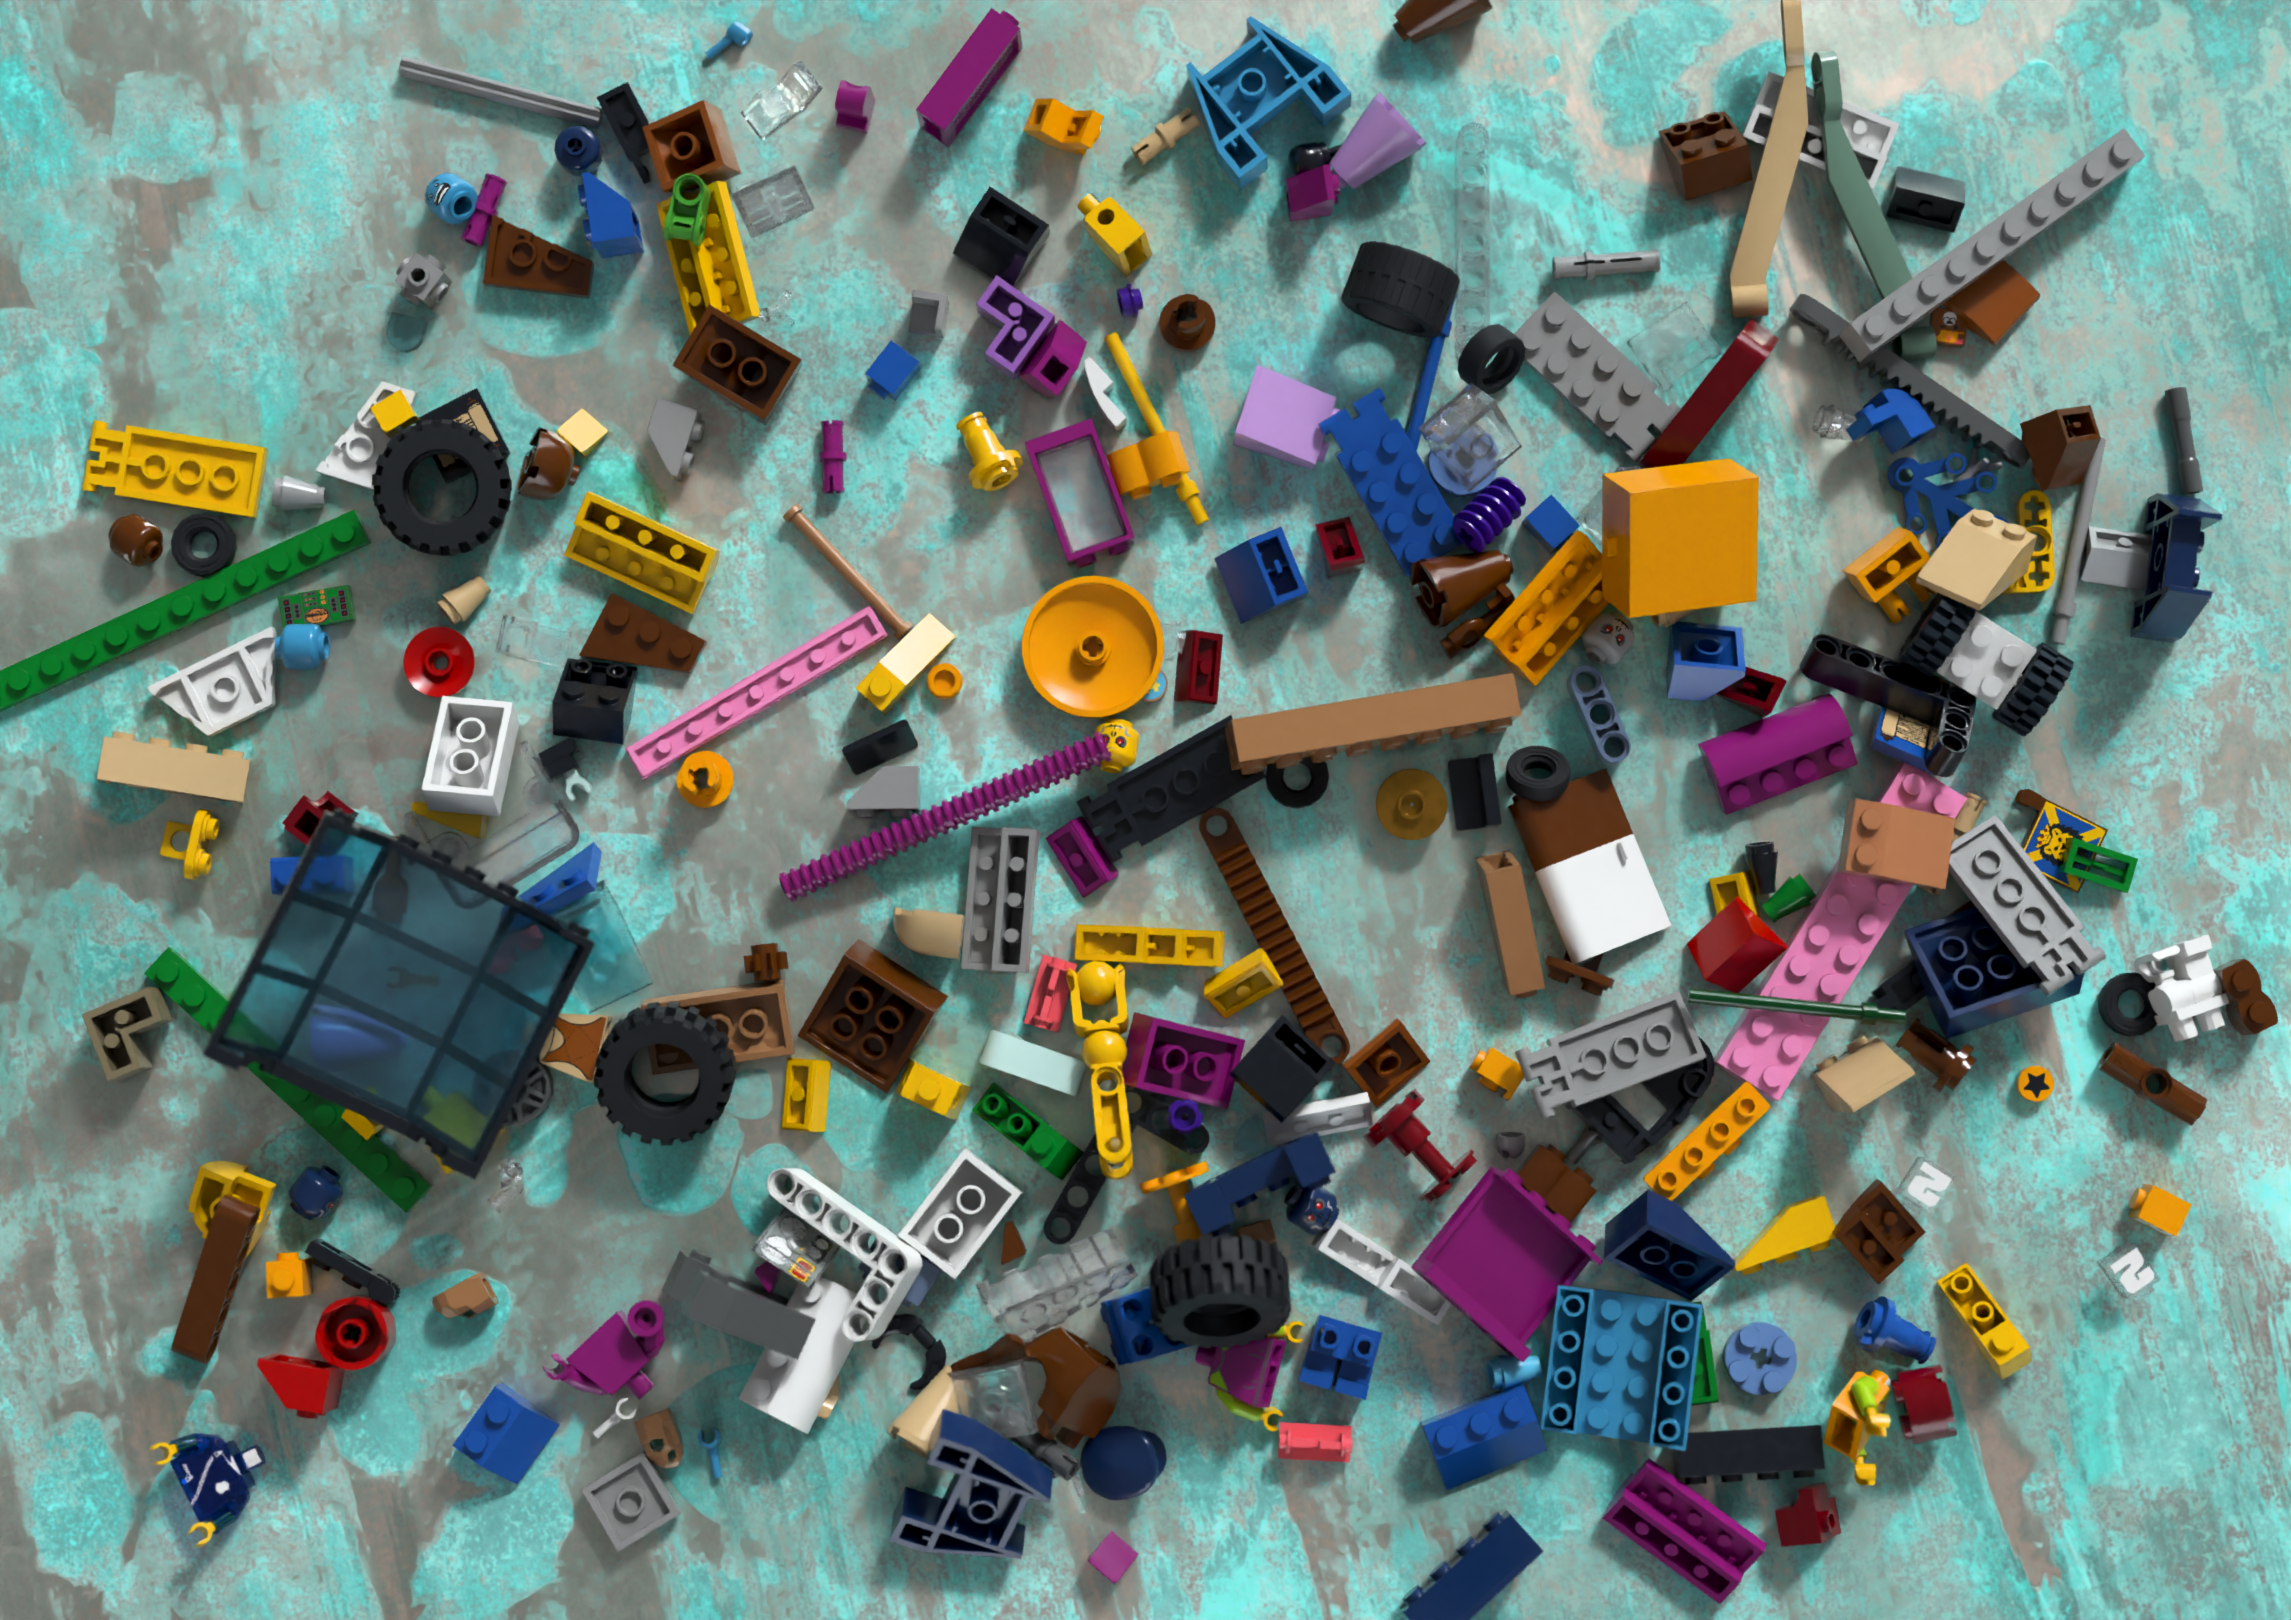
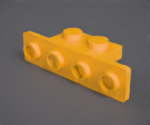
(1711, 1138)

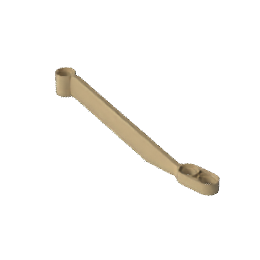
(1774, 176)

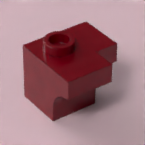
(307, 814)
(1810, 1519)

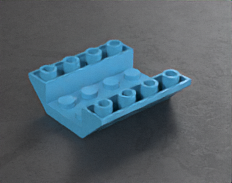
(1622, 1366)

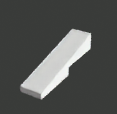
(1381, 1270)

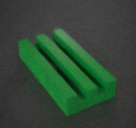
(2070, 857)

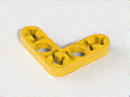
(2022, 516)

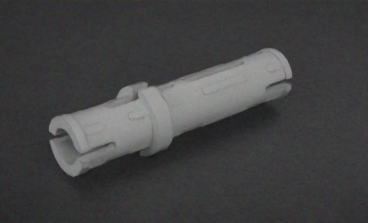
(1605, 264)

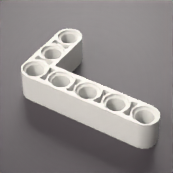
(855, 1241)

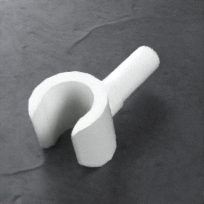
(614, 1419)

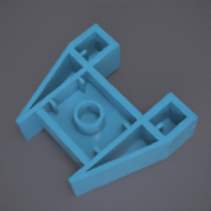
(1256, 87)

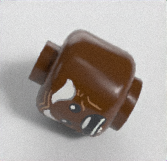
(135, 540)

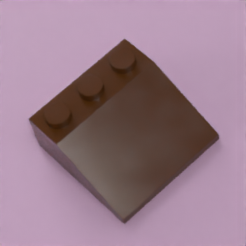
(872, 1015)

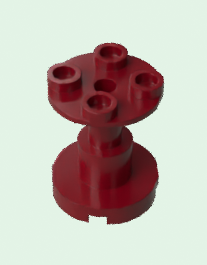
(1410, 1136)

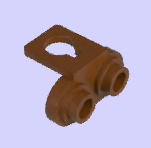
(1592, 981)

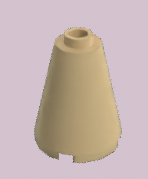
(921, 1415)

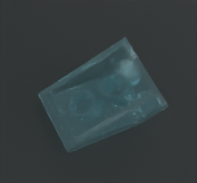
(615, 961)

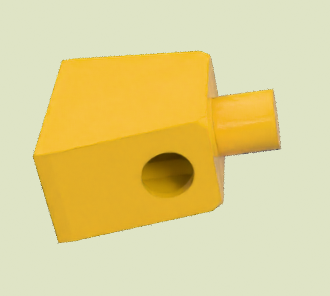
(1115, 233)
(932, 1090)

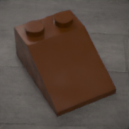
(738, 364)

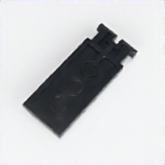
(1166, 792)

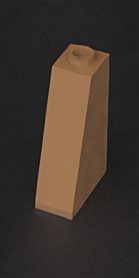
(1511, 923)

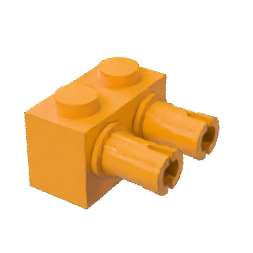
(1886, 566)

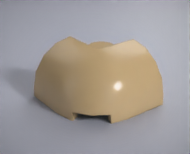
(929, 932)

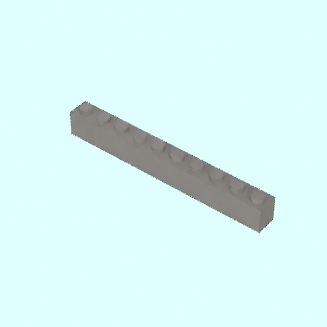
(1991, 245)

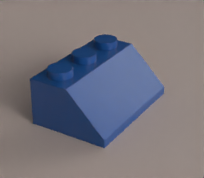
(1484, 1436)

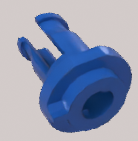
(1881, 1327)

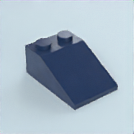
(1665, 1246)

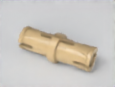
(1165, 136)

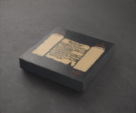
(474, 412)

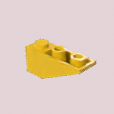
(1791, 1229)
(1985, 1322)

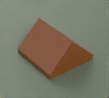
(1386, 1062)

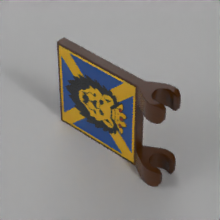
(2049, 836)

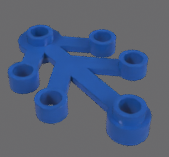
(1941, 496)

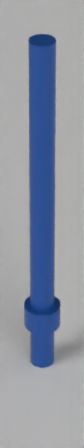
(1426, 382)

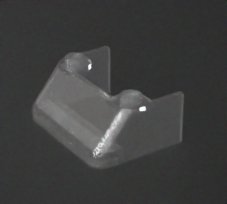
(521, 845)

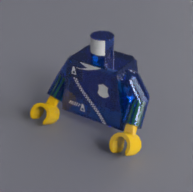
(213, 1478)

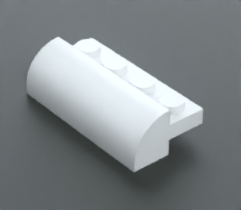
(1866, 131)
(797, 1388)

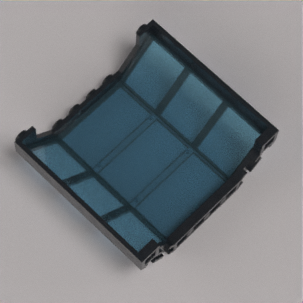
(402, 989)

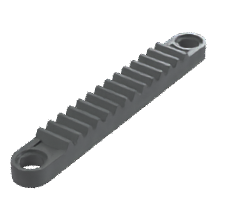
(1912, 381)

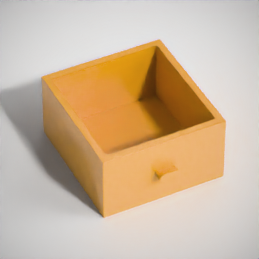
(1679, 537)

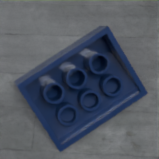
(1974, 975)

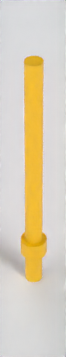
(1186, 490)

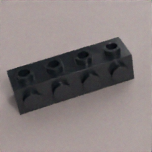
(1748, 1452)

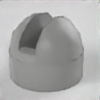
(1510, 1144)

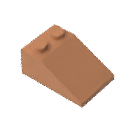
(1896, 844)

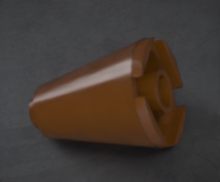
(1429, 17)
(1457, 583)

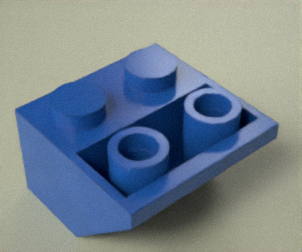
(612, 221)
(1261, 575)

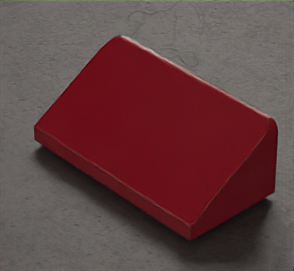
(1199, 668)

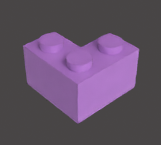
(1021, 322)

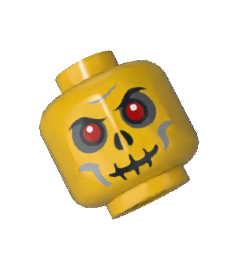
(1121, 742)

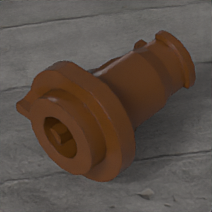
(1187, 335)
(1937, 1055)

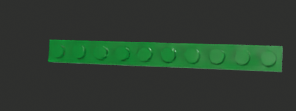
(371, 1157)

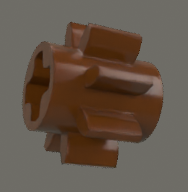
(765, 962)

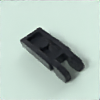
(627, 122)
(354, 1272)

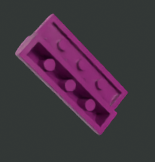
(1779, 753)
(1683, 1530)

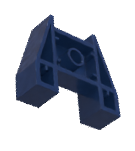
(2172, 574)
(1300, 1157)
(982, 1499)

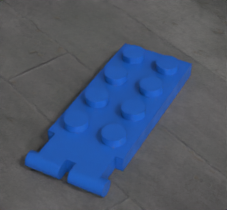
(1392, 482)

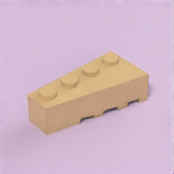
(172, 768)

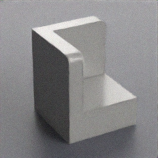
(928, 314)

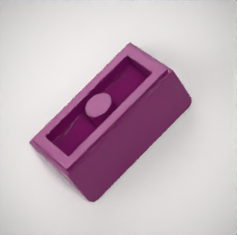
(1082, 856)

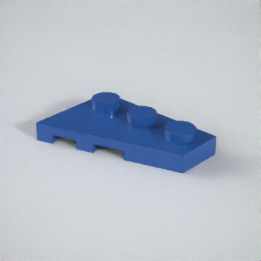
(567, 882)

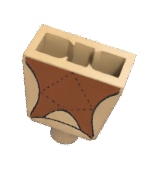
(575, 1044)

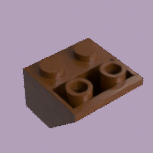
(1706, 155)
(2061, 445)

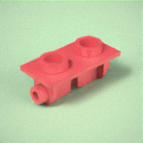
(1049, 994)
(1315, 1442)

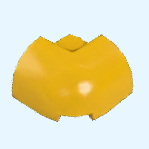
(229, 1178)

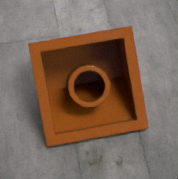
(693, 143)

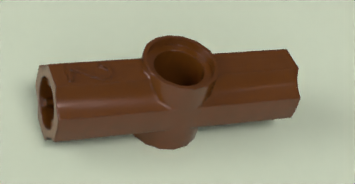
(2171, 1094)

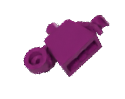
(616, 1353)

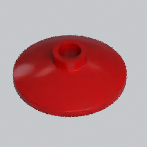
(421, 660)

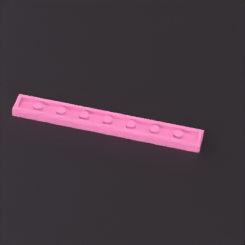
(756, 693)

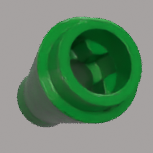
(1789, 898)

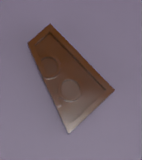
(529, 263)
(641, 638)

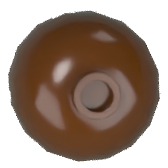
(547, 466)

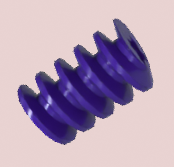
(1489, 514)

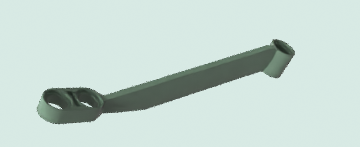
(1861, 206)

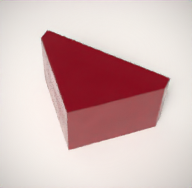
(1339, 547)
(1755, 692)

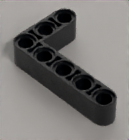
(1899, 689)
(1094, 1183)

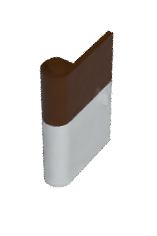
(1589, 867)

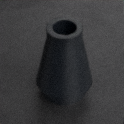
(1762, 866)

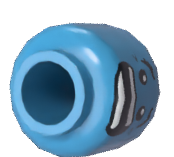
(451, 198)

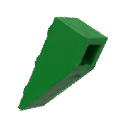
(1027, 1131)

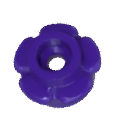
(1129, 301)
(1194, 1116)

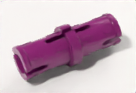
(487, 203)
(832, 456)

